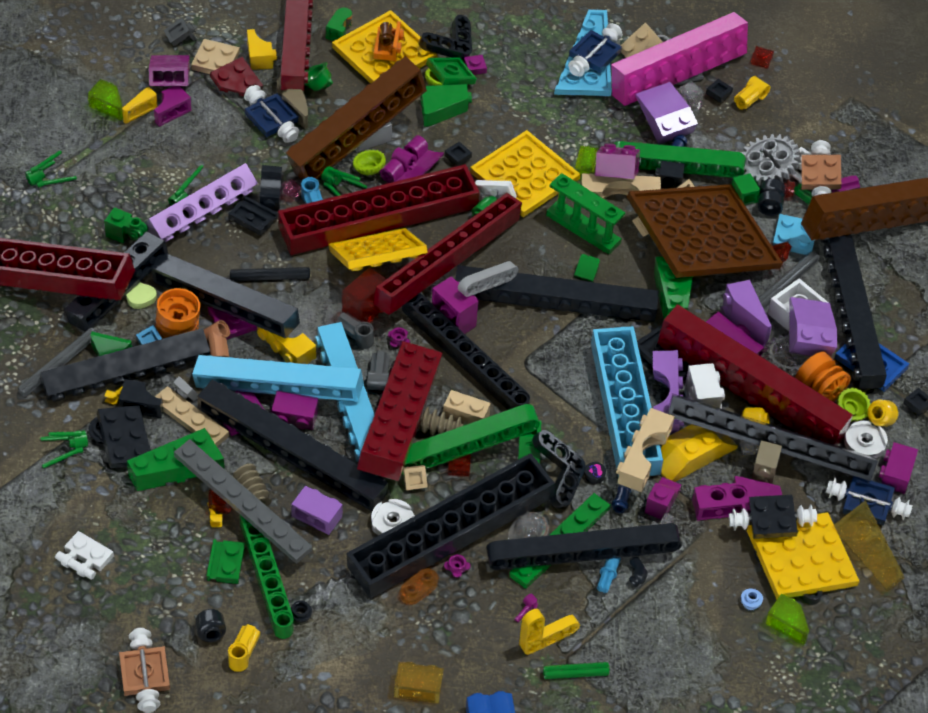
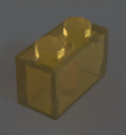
(418, 682)

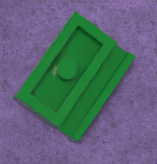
(226, 561)

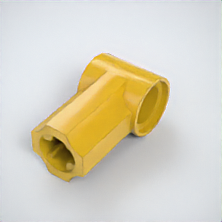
(754, 90)
(243, 648)

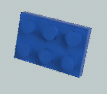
(893, 364)

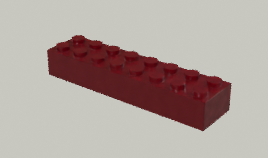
(64, 269)
(399, 411)

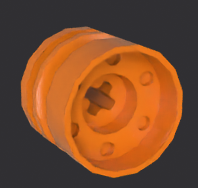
(177, 312)
(823, 376)

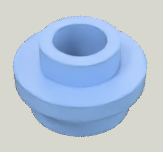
(751, 604)

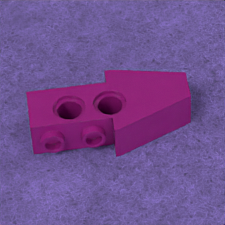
(720, 500)

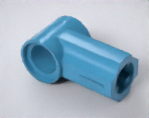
(310, 190)

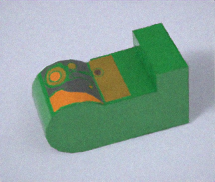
(338, 24)

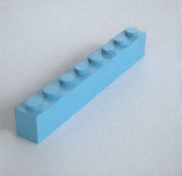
(338, 353)
(273, 376)

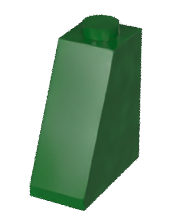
(444, 102)

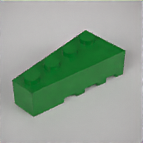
(671, 289)
(160, 466)

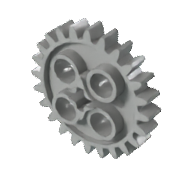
(771, 158)

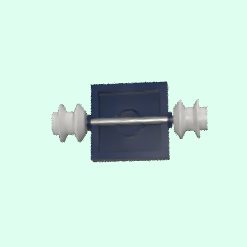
(595, 50)
(271, 114)
(876, 495)

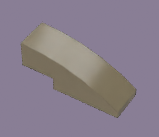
(296, 101)

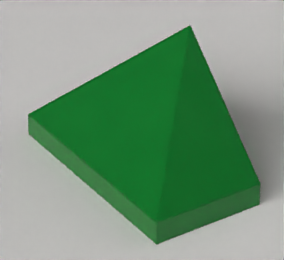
(106, 344)

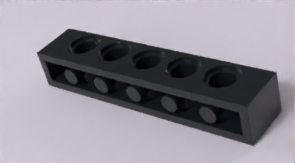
(144, 253)

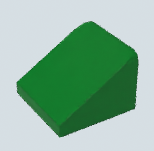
(587, 268)

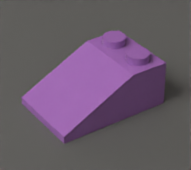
(666, 112)
(743, 307)
(811, 327)

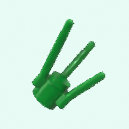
(35, 174)
(333, 177)
(180, 193)
(76, 439)

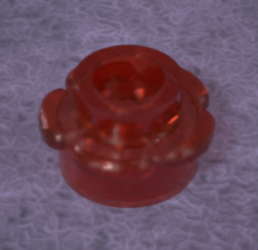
(789, 191)

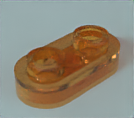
(421, 586)

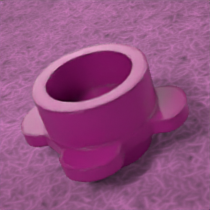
(398, 333)
(457, 560)

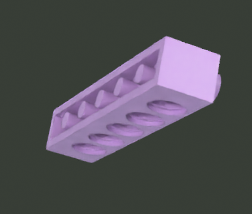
(240, 176)

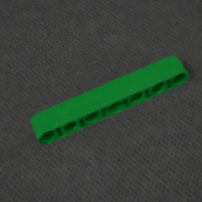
(696, 160)
(473, 437)
(268, 579)

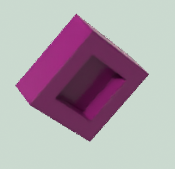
(476, 64)

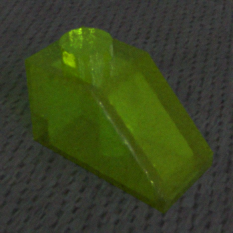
(106, 99)
(586, 159)
(788, 619)

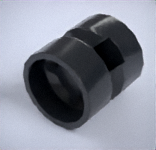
(771, 197)

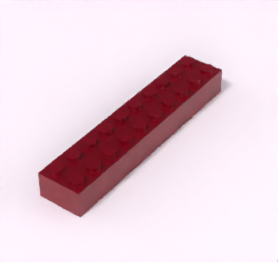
(378, 209)
(754, 377)

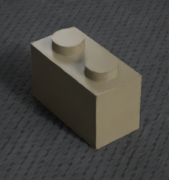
(766, 462)

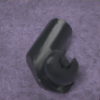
(640, 572)

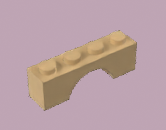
(609, 185)
(654, 431)

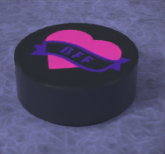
(595, 472)

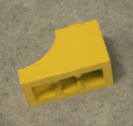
(260, 52)

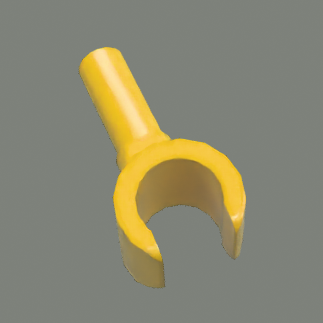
(113, 397)
(215, 519)

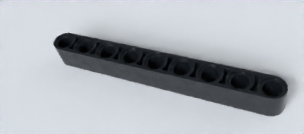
(465, 352)
(583, 546)

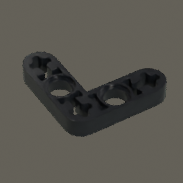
(457, 47)
(568, 469)

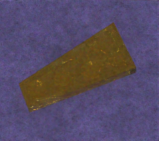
(866, 541)

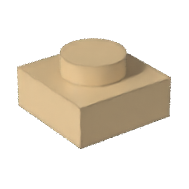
(415, 477)

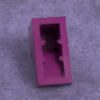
(174, 104)
(662, 498)

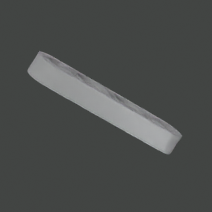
(487, 278)

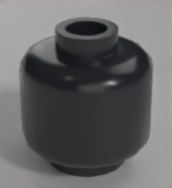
(210, 625)

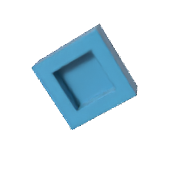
(148, 335)

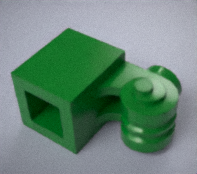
(121, 225)

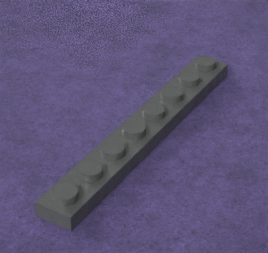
(243, 501)

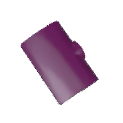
(410, 161)
(736, 332)

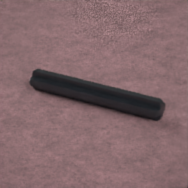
(270, 274)

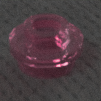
(291, 188)

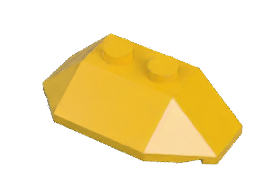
(691, 450)

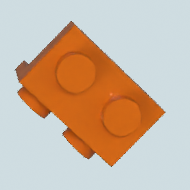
(389, 52)

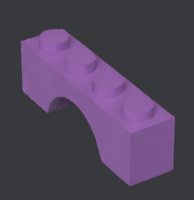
(666, 370)

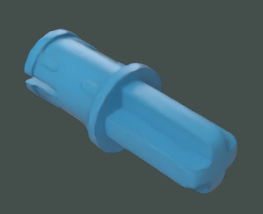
(608, 573)

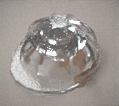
(529, 525)

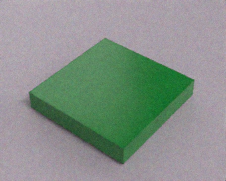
(451, 71)

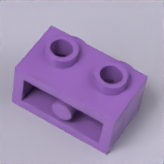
(317, 510)

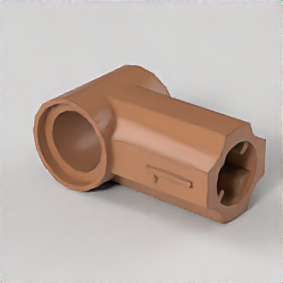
(216, 338)

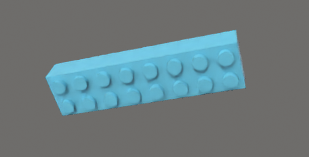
(623, 390)

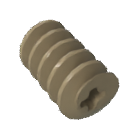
(438, 424)
(250, 479)

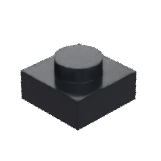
(719, 90)
(458, 154)
(917, 401)

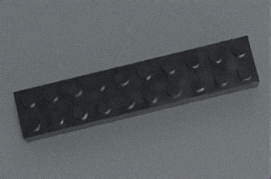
(450, 525)

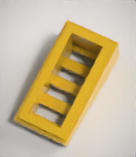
(140, 105)

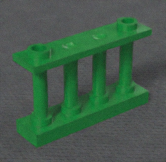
(580, 224)

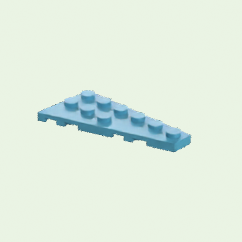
(592, 82)

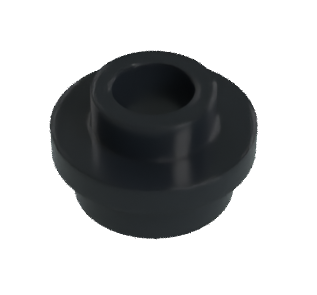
(301, 606)

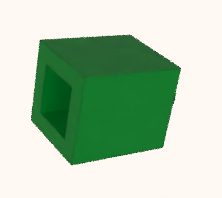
(746, 188)

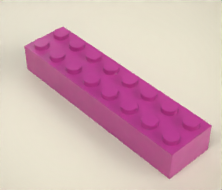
(680, 57)

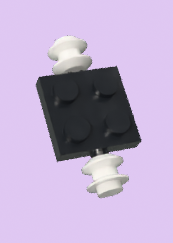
(772, 516)

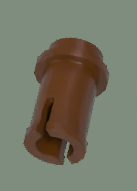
(386, 36)

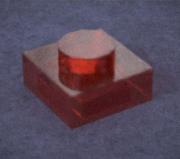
(762, 57)
(782, 250)
(460, 466)
(217, 503)

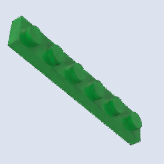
(579, 521)

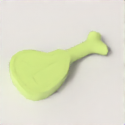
(141, 296)

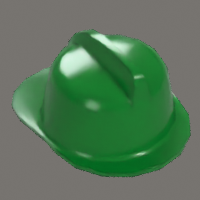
(319, 77)

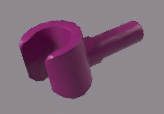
(531, 603)

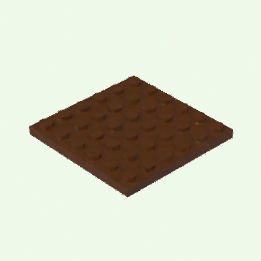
(704, 230)

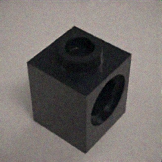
(670, 174)

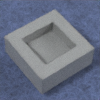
(185, 390)

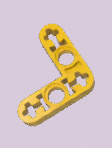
(536, 635)

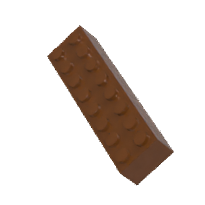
(357, 120)
(866, 209)

